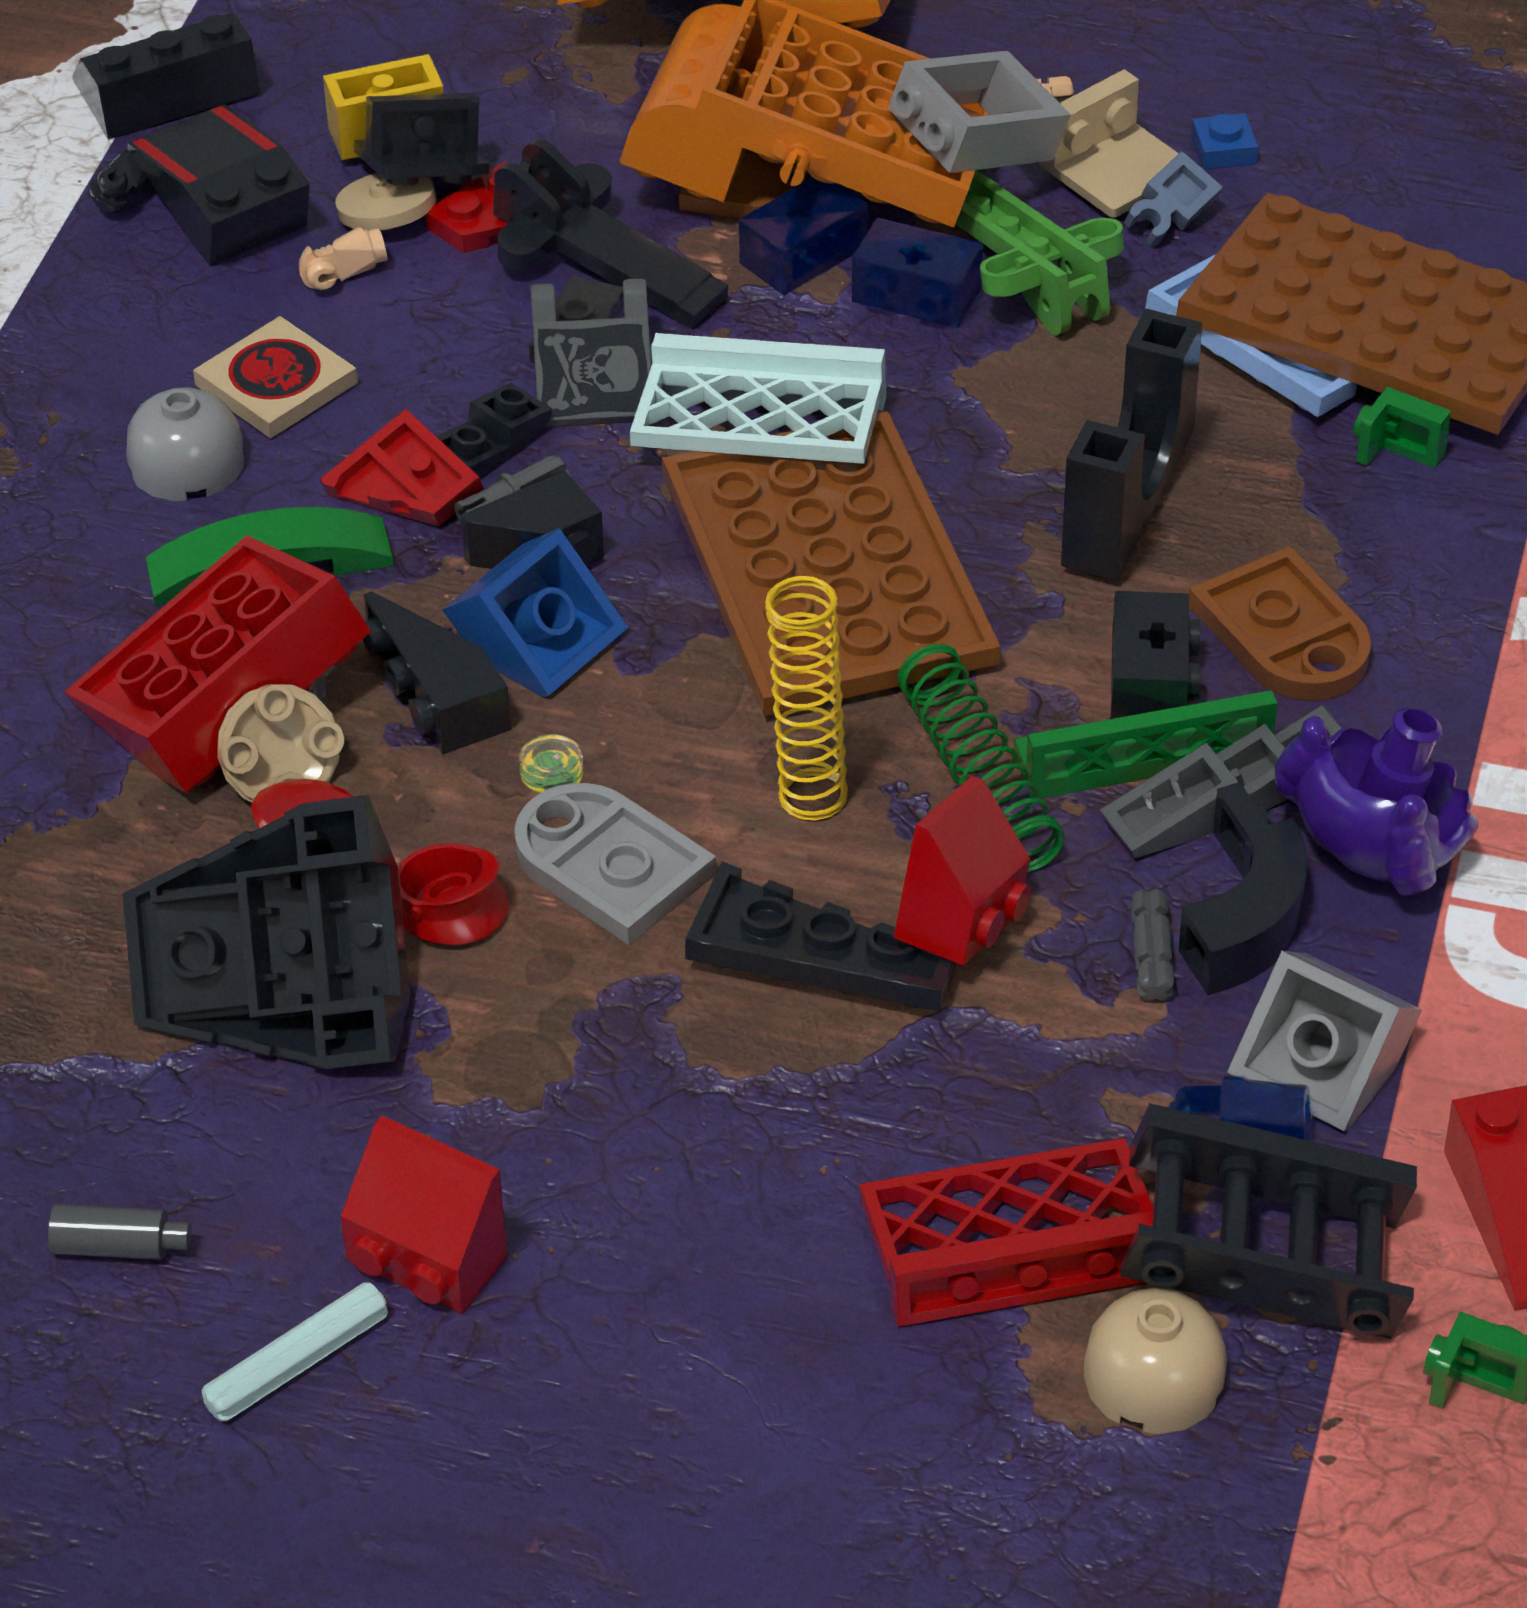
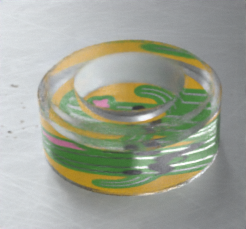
(550, 762)

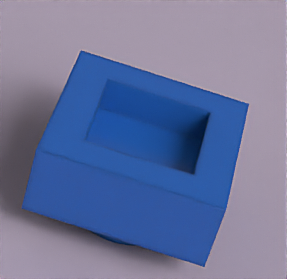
(1224, 141)

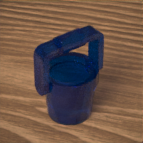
(1253, 1103)

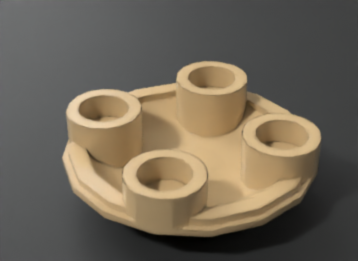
(276, 738)

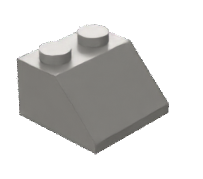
(1325, 1034)

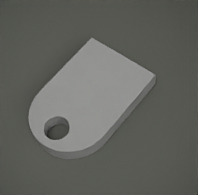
(610, 859)

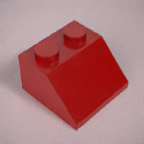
(963, 876)
(424, 1216)

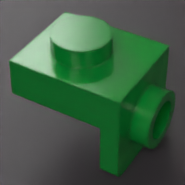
(1403, 427)
(1479, 1355)

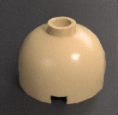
(1155, 1361)

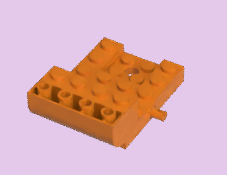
(794, 96)

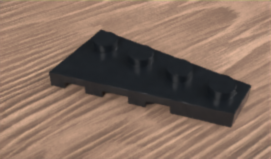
(824, 947)

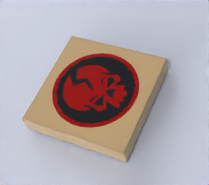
(275, 376)

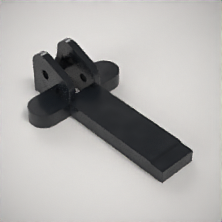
(559, 209)

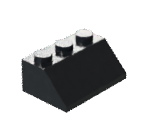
(168, 75)

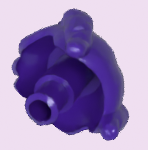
(1377, 800)

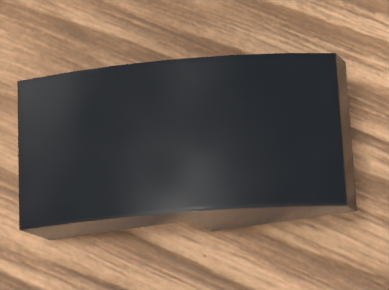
(497, 428)

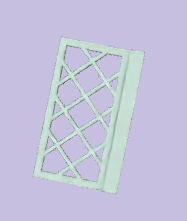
(757, 375)

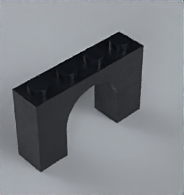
(1122, 470)

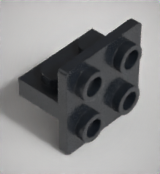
(423, 138)

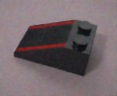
(224, 182)

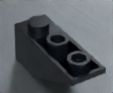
(444, 677)

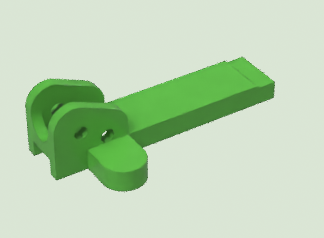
(1029, 243)

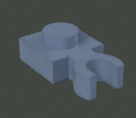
(1174, 195)

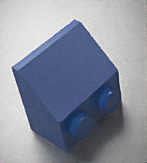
(538, 614)

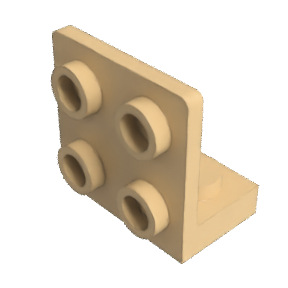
(1104, 148)

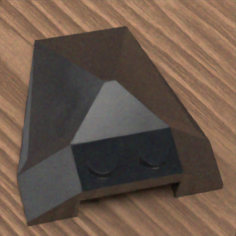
(278, 941)

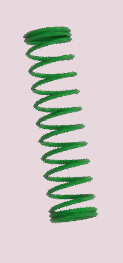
(1023, 828)

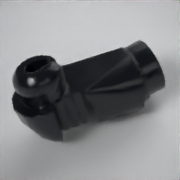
(117, 183)

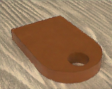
(1284, 621)

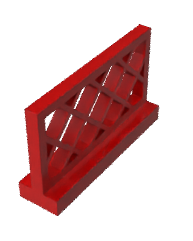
(1019, 1263)

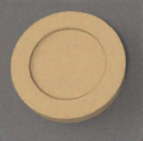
(381, 205)

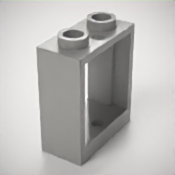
(1021, 122)

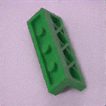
(1137, 744)

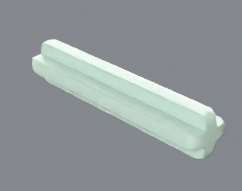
(294, 1351)

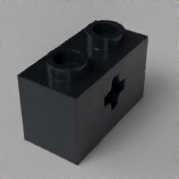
(1152, 653)

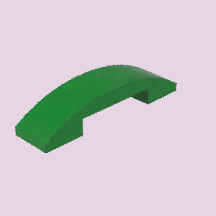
(312, 534)

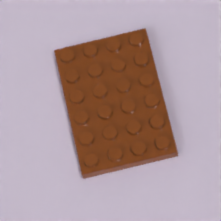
(1369, 309)
(847, 524)

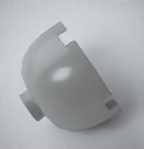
(184, 444)

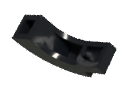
(1248, 926)

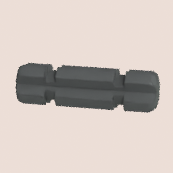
(1152, 945)

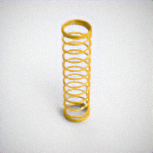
(800, 628)

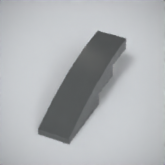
(1181, 799)

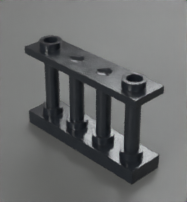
(1283, 1170)

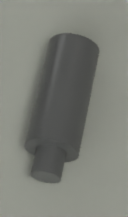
(115, 1232)

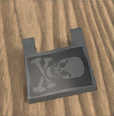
(593, 366)

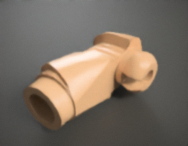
(345, 258)

